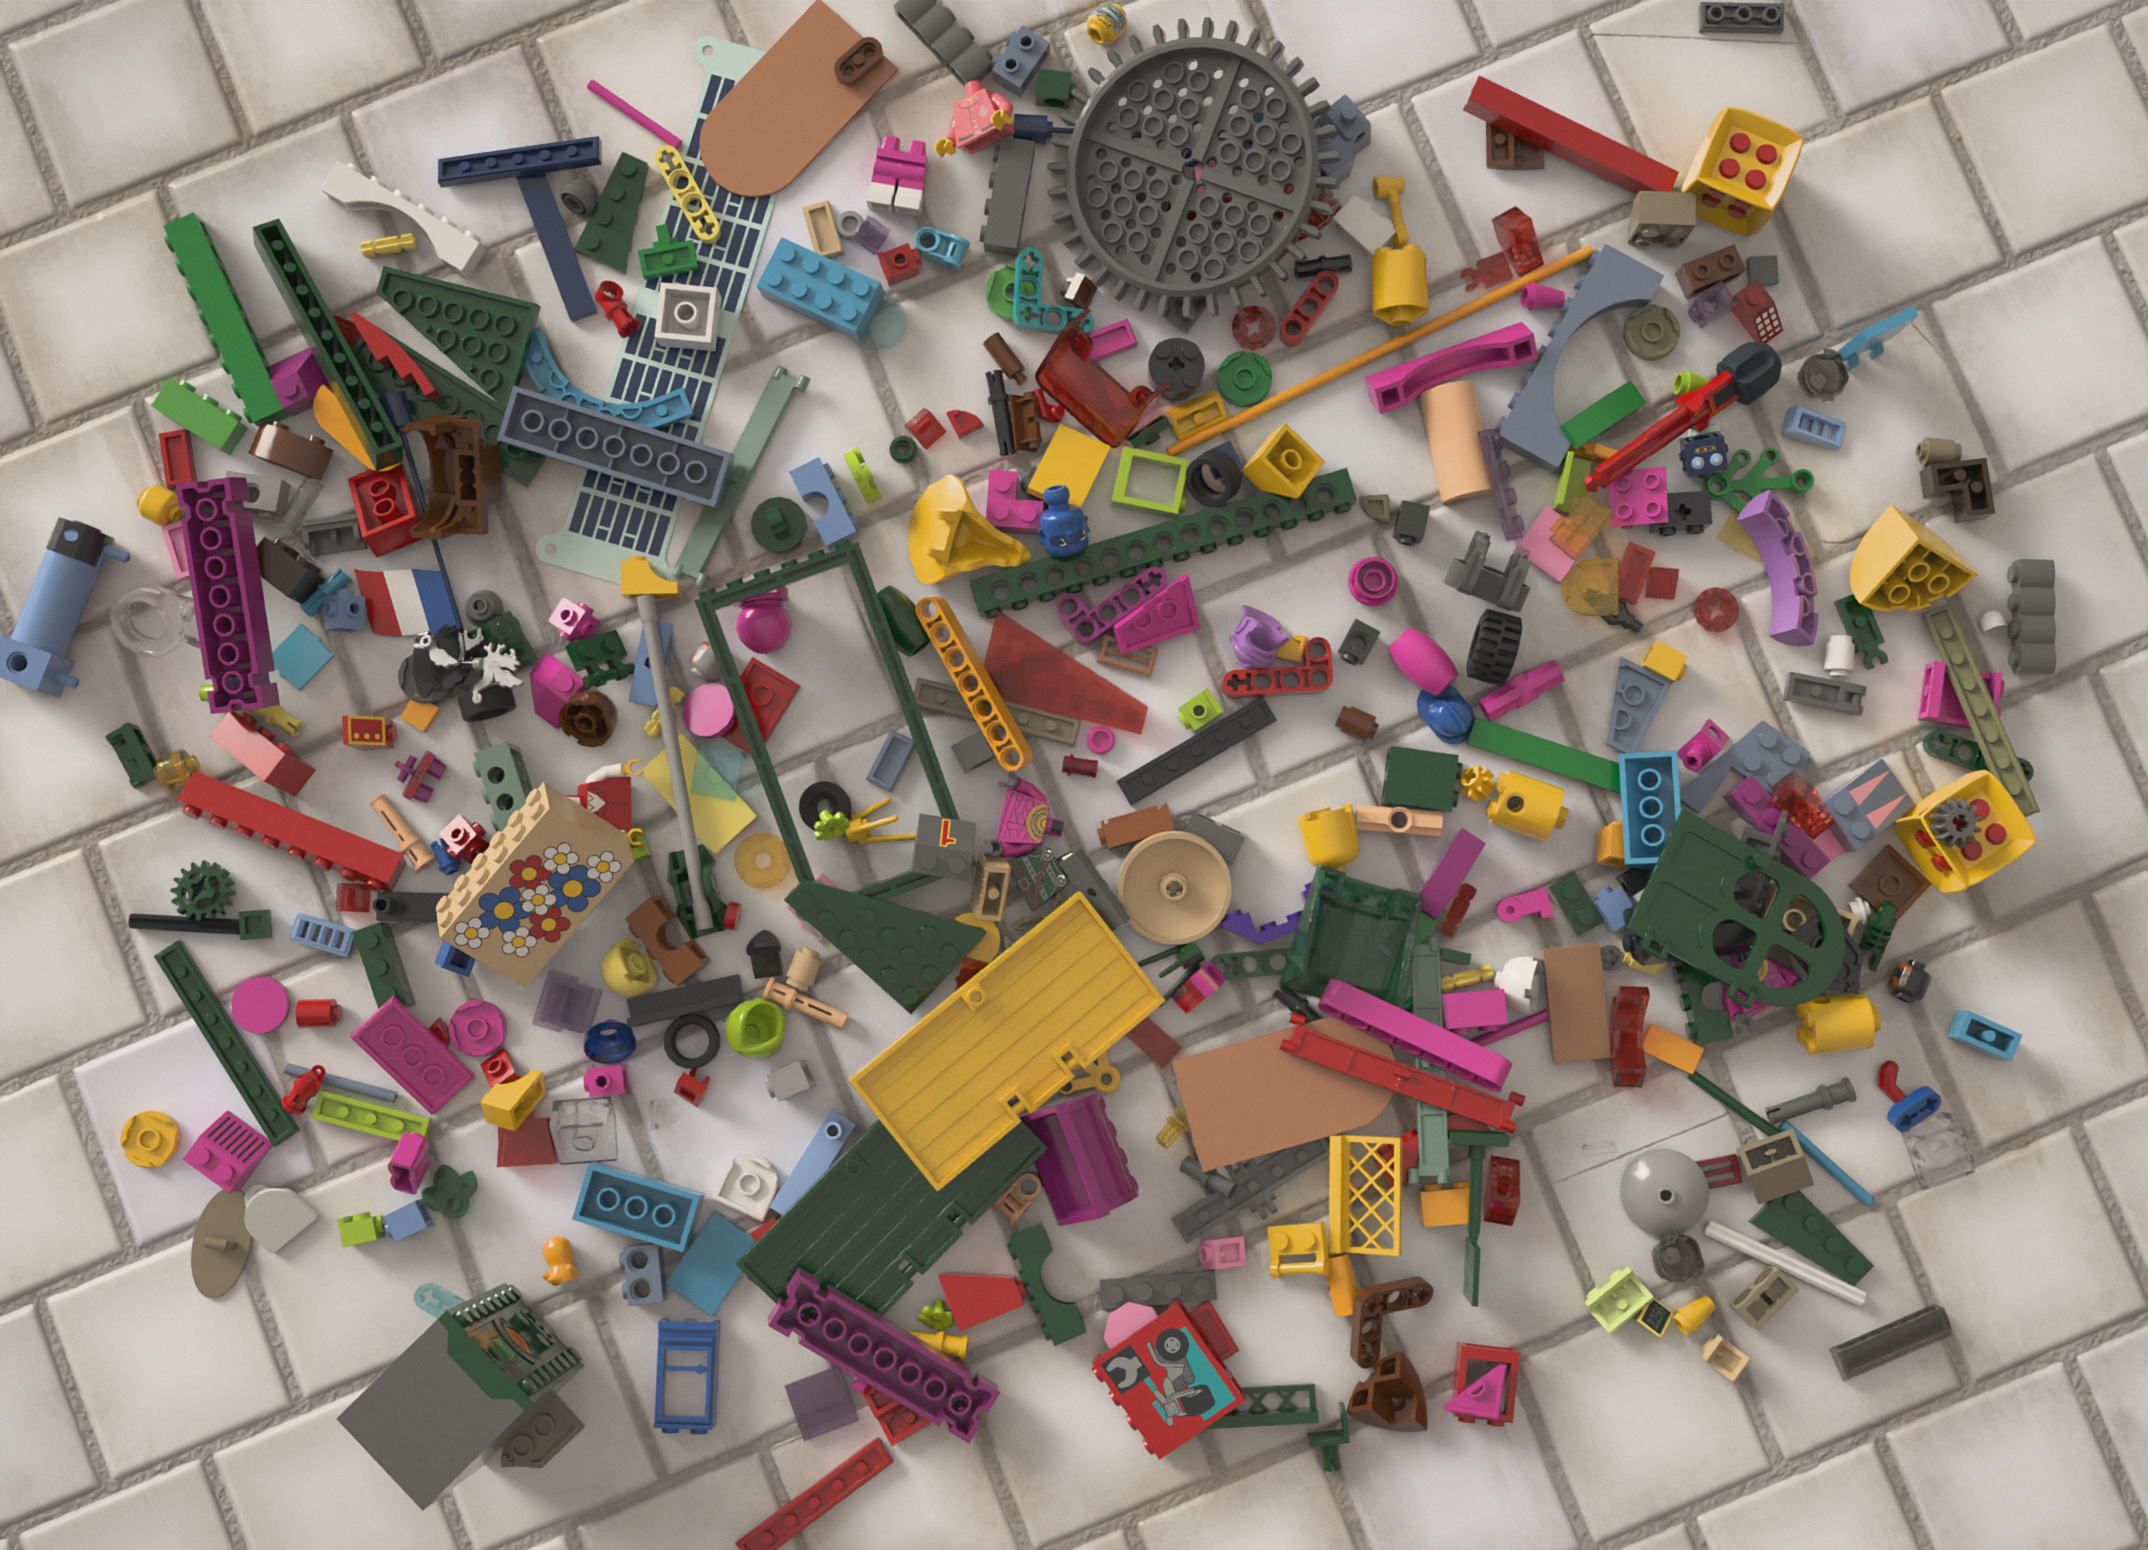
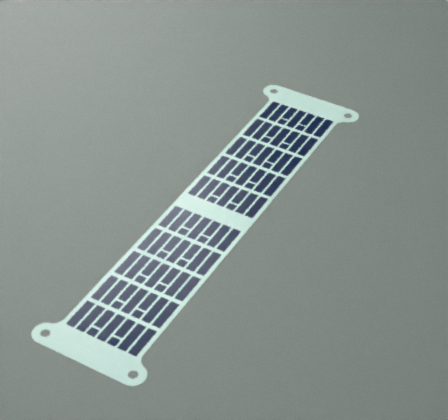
(622, 519)

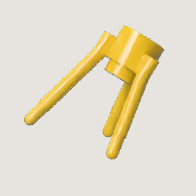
(861, 828)

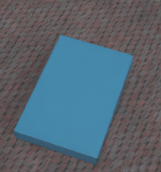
(710, 1265)

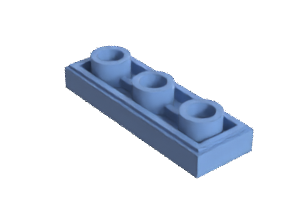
(642, 686)

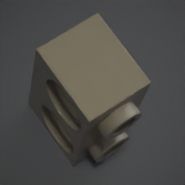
(1764, 1297)

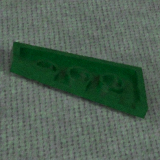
(612, 223)
(1807, 1231)

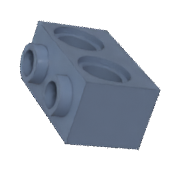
(652, 1273)

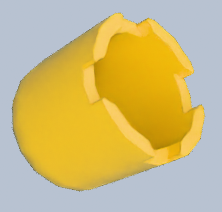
(1330, 837)

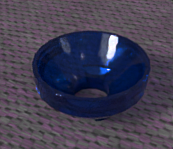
(609, 1048)

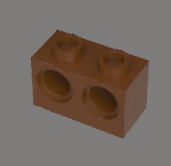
(1709, 270)

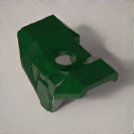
(679, 879)

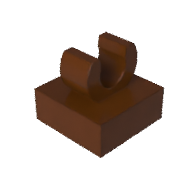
(1080, 291)

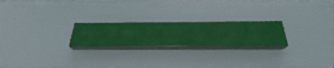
(227, 1043)

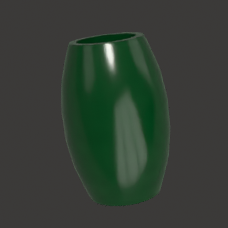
(903, 621)

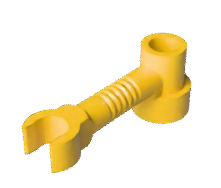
(1390, 189)

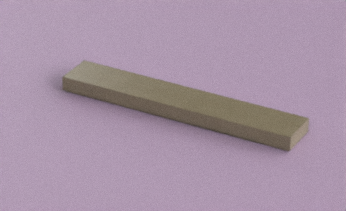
(1030, 720)

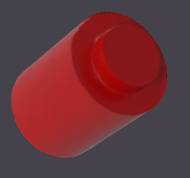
(318, 1013)

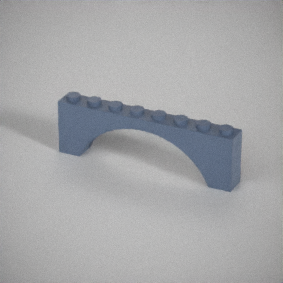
(1611, 284)

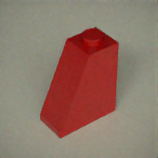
(981, 1296)

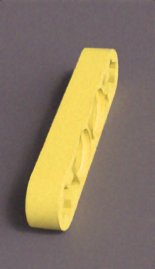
(688, 194)

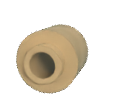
(803, 969)

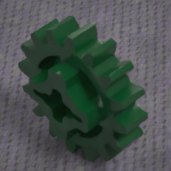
(203, 878)

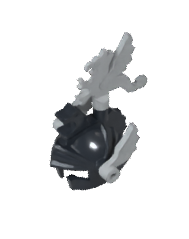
(447, 662)

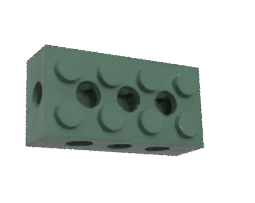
(516, 785)

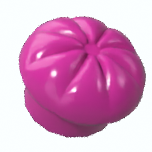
(1373, 581)

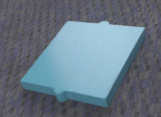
(301, 657)

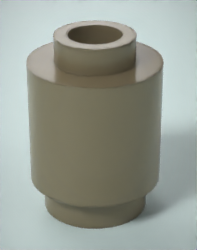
(1938, 451)

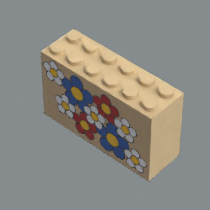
(533, 885)

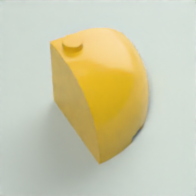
(1905, 565)

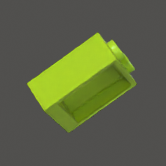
(1121, 501)

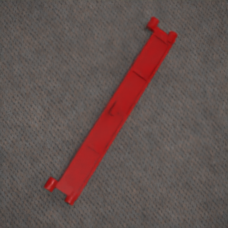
(1401, 1077)

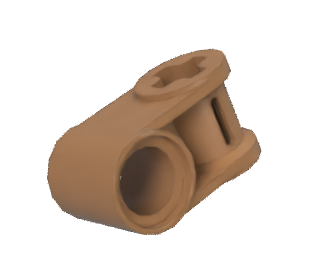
(1017, 1198)

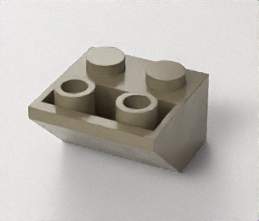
(1662, 218)
(1775, 1166)

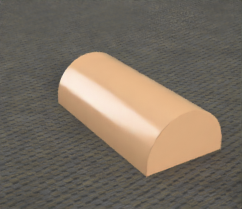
(1452, 430)

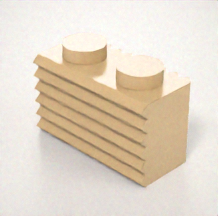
(990, 888)

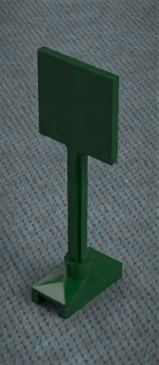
(1477, 1142)

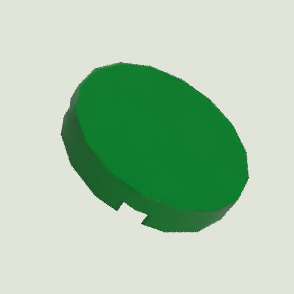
(1244, 379)

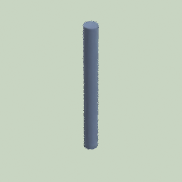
(346, 1084)

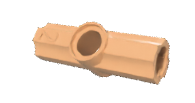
(1416, 821)

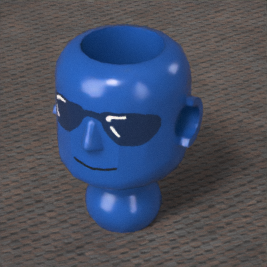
(1062, 525)

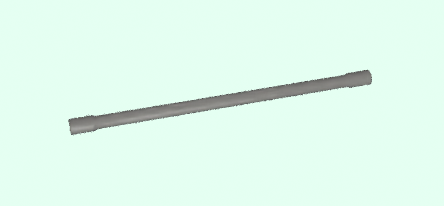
(649, 619)

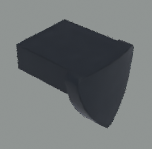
(765, 955)

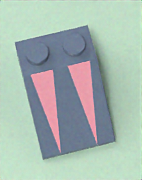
(1866, 806)

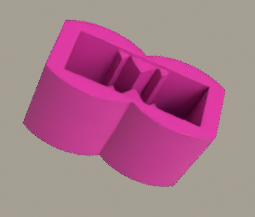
(409, 1163)

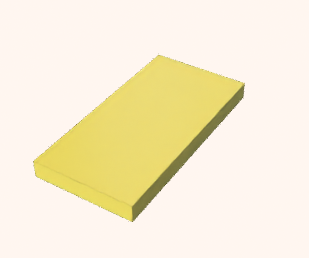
(714, 818)

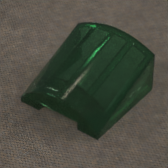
(1354, 936)

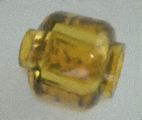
(175, 769)

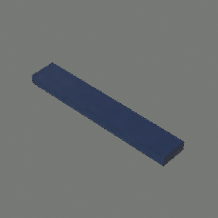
(520, 161)
(557, 246)

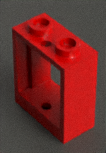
(1488, 1353)

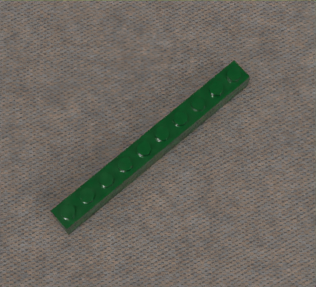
(328, 345)

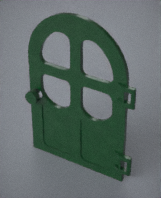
(1695, 892)

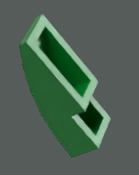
(1603, 415)

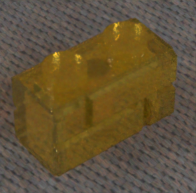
(1581, 525)

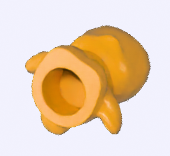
(559, 1257)

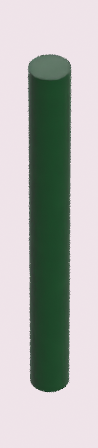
(1733, 1104)

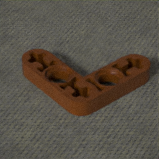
(1375, 1310)

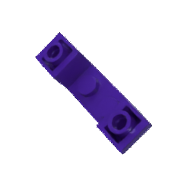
(1243, 926)

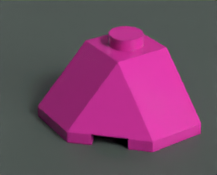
(552, 686)

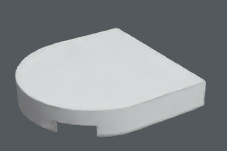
(748, 1185)
(276, 1217)

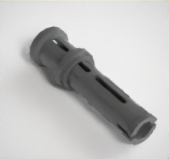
(1823, 1098)

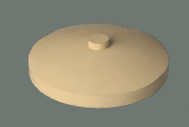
(1174, 887)

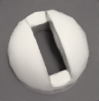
(1992, 622)

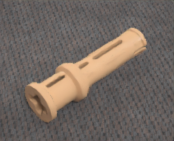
(410, 844)
(791, 996)

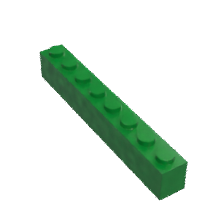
(225, 317)

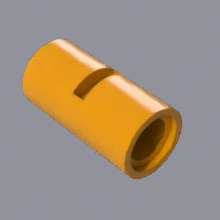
(1342, 1284)

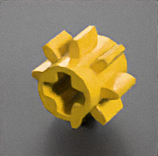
(1477, 783)

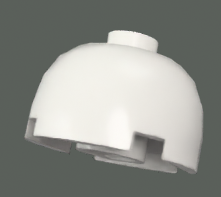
(1521, 983)

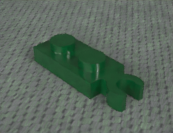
(1862, 626)

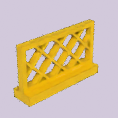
(1341, 1195)

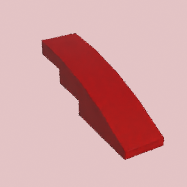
(389, 352)

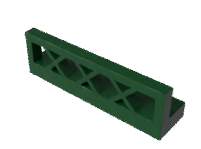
(1271, 1417)

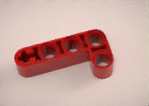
(1276, 674)

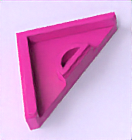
(1481, 1397)

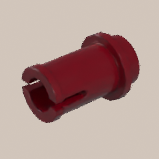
(1079, 766)

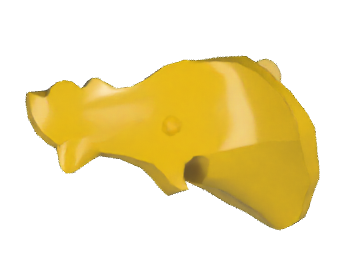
(953, 537)

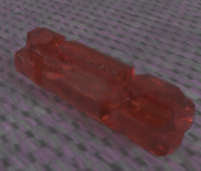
(1458, 910)

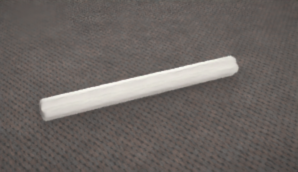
(1785, 1263)

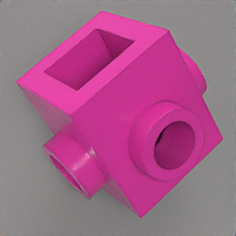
(579, 623)

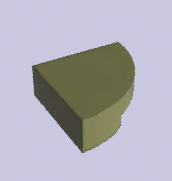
(1376, 507)

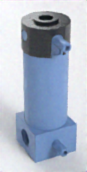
(54, 608)

